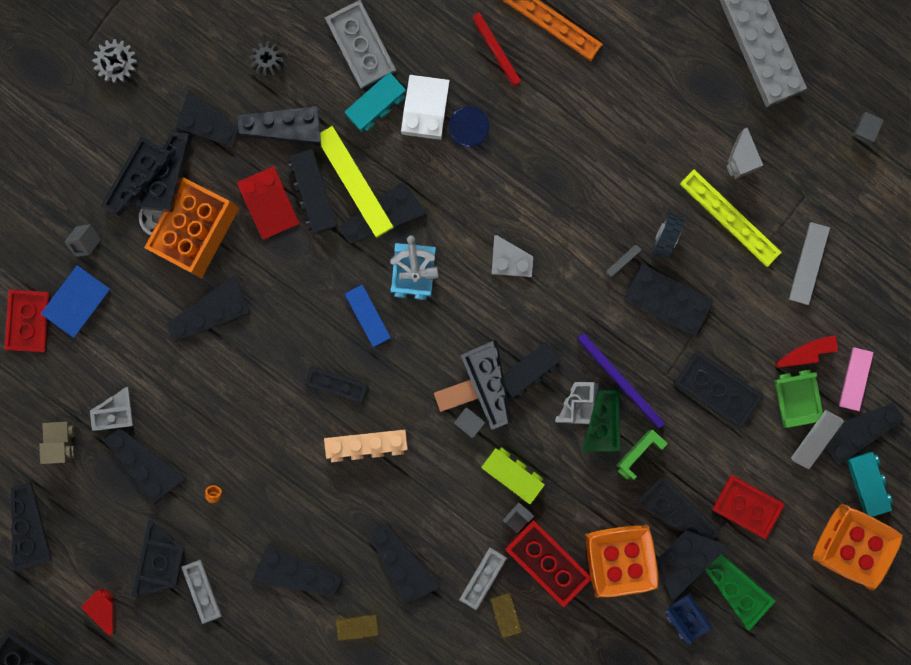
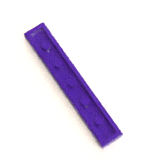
(620, 381)

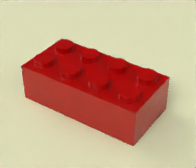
(548, 563)

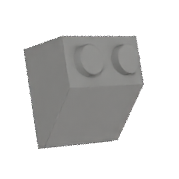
(744, 156)

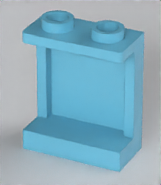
(403, 287)

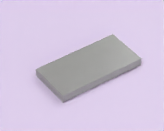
(360, 44)

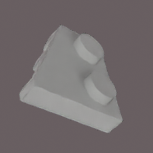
(510, 259)
(113, 412)

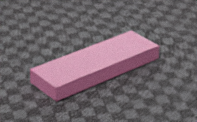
(856, 379)

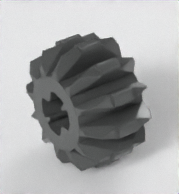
(271, 64)

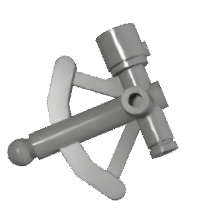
(415, 271)

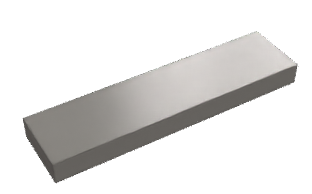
(809, 263)

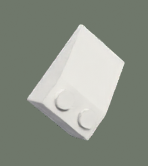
(425, 107)

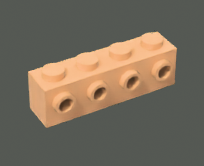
(363, 444)

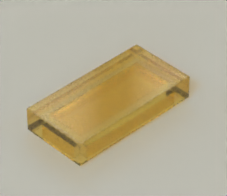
(505, 615)
(357, 627)

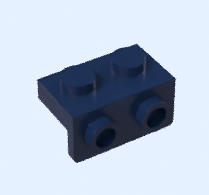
(688, 619)

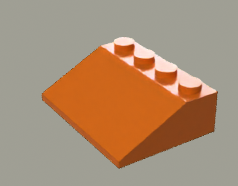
(193, 229)

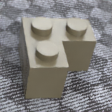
(57, 443)

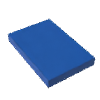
(75, 301)

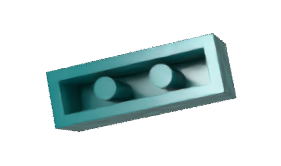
(376, 103)
(870, 484)

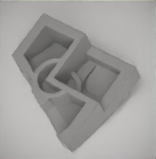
(579, 404)

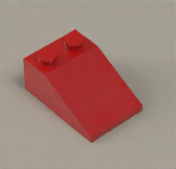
(268, 203)

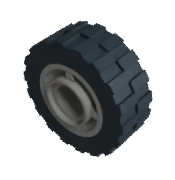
(668, 235)

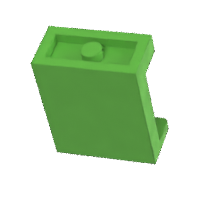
(798, 398)
(650, 437)

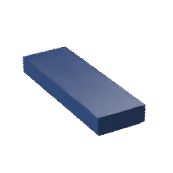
(367, 315)

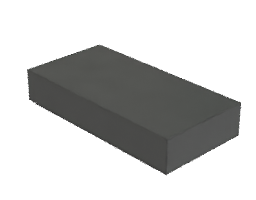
(623, 261)

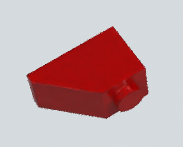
(102, 610)

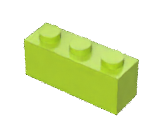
(513, 475)

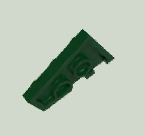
(604, 424)

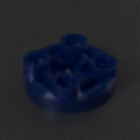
(469, 126)

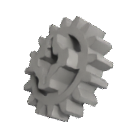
(111, 69)

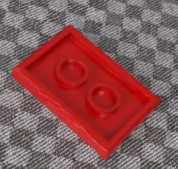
(24, 323)
(748, 507)

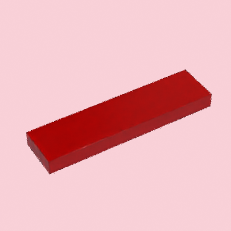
(496, 50)

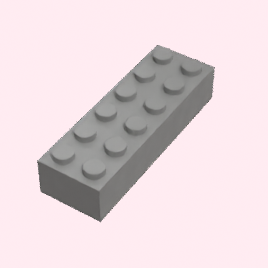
(764, 49)

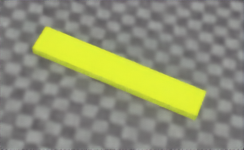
(355, 182)
(730, 218)

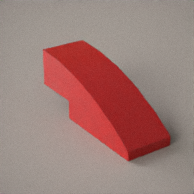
(808, 352)

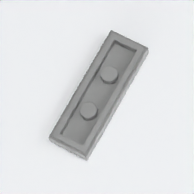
(817, 439)
(483, 578)
(201, 591)

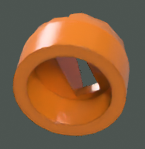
(213, 494)

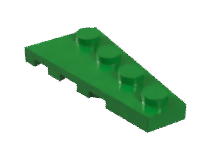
(741, 592)

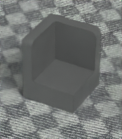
(867, 128)
(82, 240)
(469, 422)
(518, 517)

